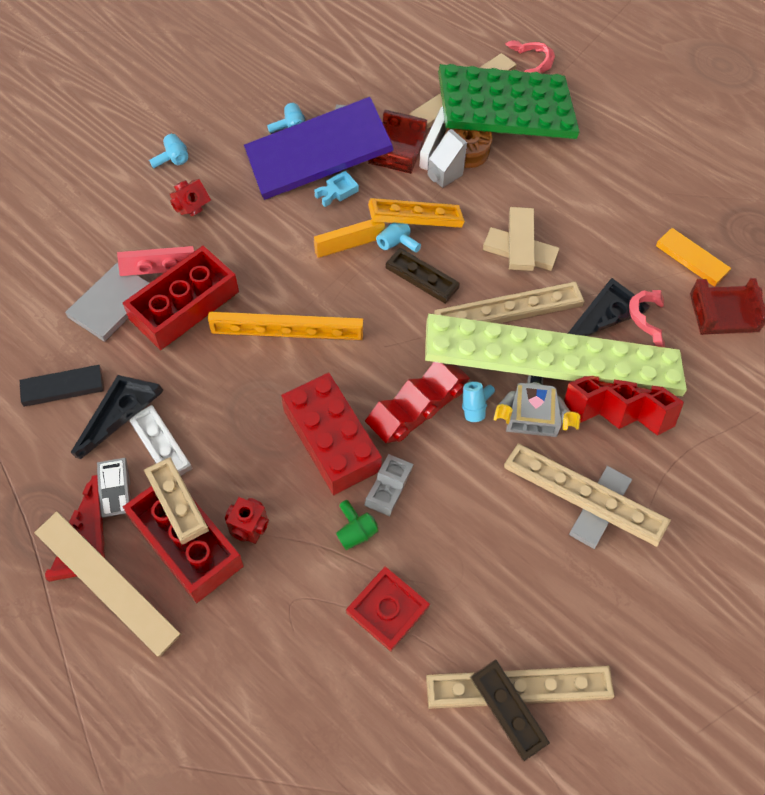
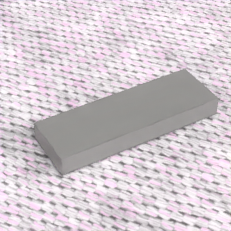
(591, 527)

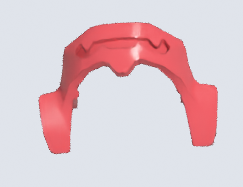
(539, 47)
(640, 319)

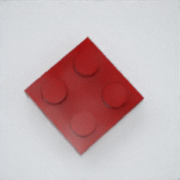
(387, 608)

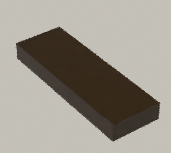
(422, 275)
(509, 710)

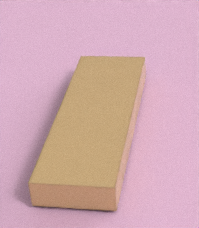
(521, 239)
(498, 243)
(176, 500)

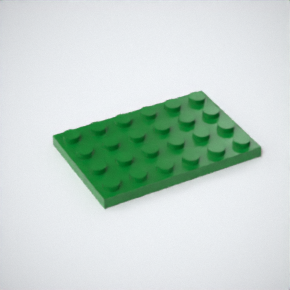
(507, 101)

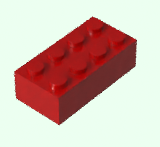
(181, 297)
(331, 433)
(198, 564)

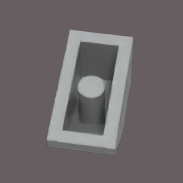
(447, 159)

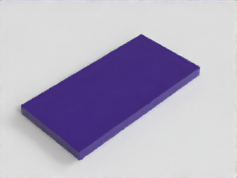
(318, 148)

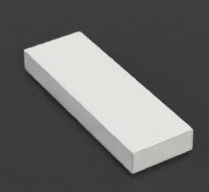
(433, 139)
(159, 439)

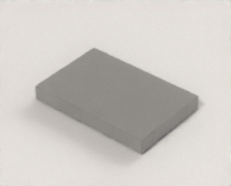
(102, 307)

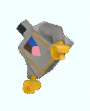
(535, 410)

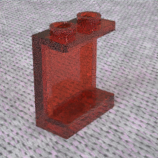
(407, 137)
(728, 308)

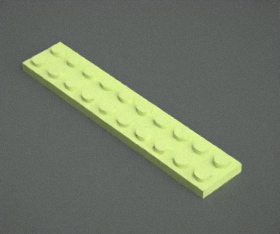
(551, 353)

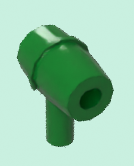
(358, 529)

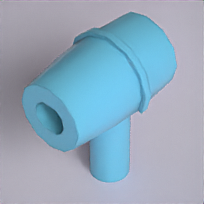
(293, 116)
(175, 151)
(395, 234)
(475, 400)

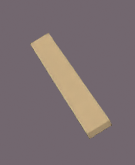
(431, 108)
(519, 305)
(587, 494)
(108, 584)
(531, 685)

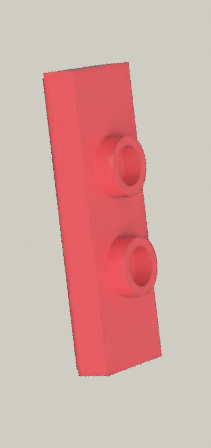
(151, 260)

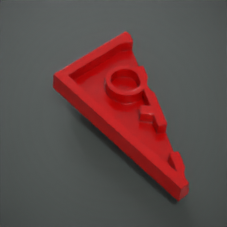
(88, 523)

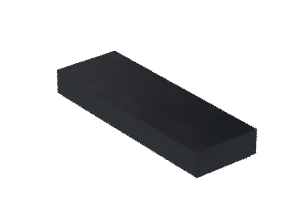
(61, 385)

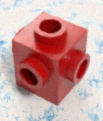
(189, 197)
(246, 520)

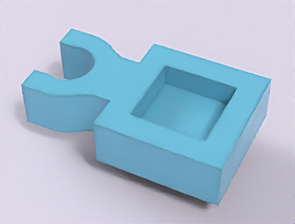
(337, 187)

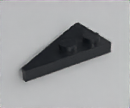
(606, 310)
(119, 405)

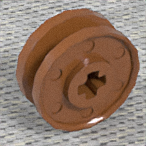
(477, 146)

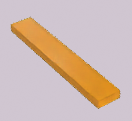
(286, 325)

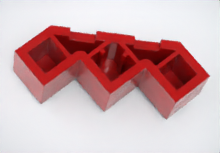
(417, 402)
(623, 403)

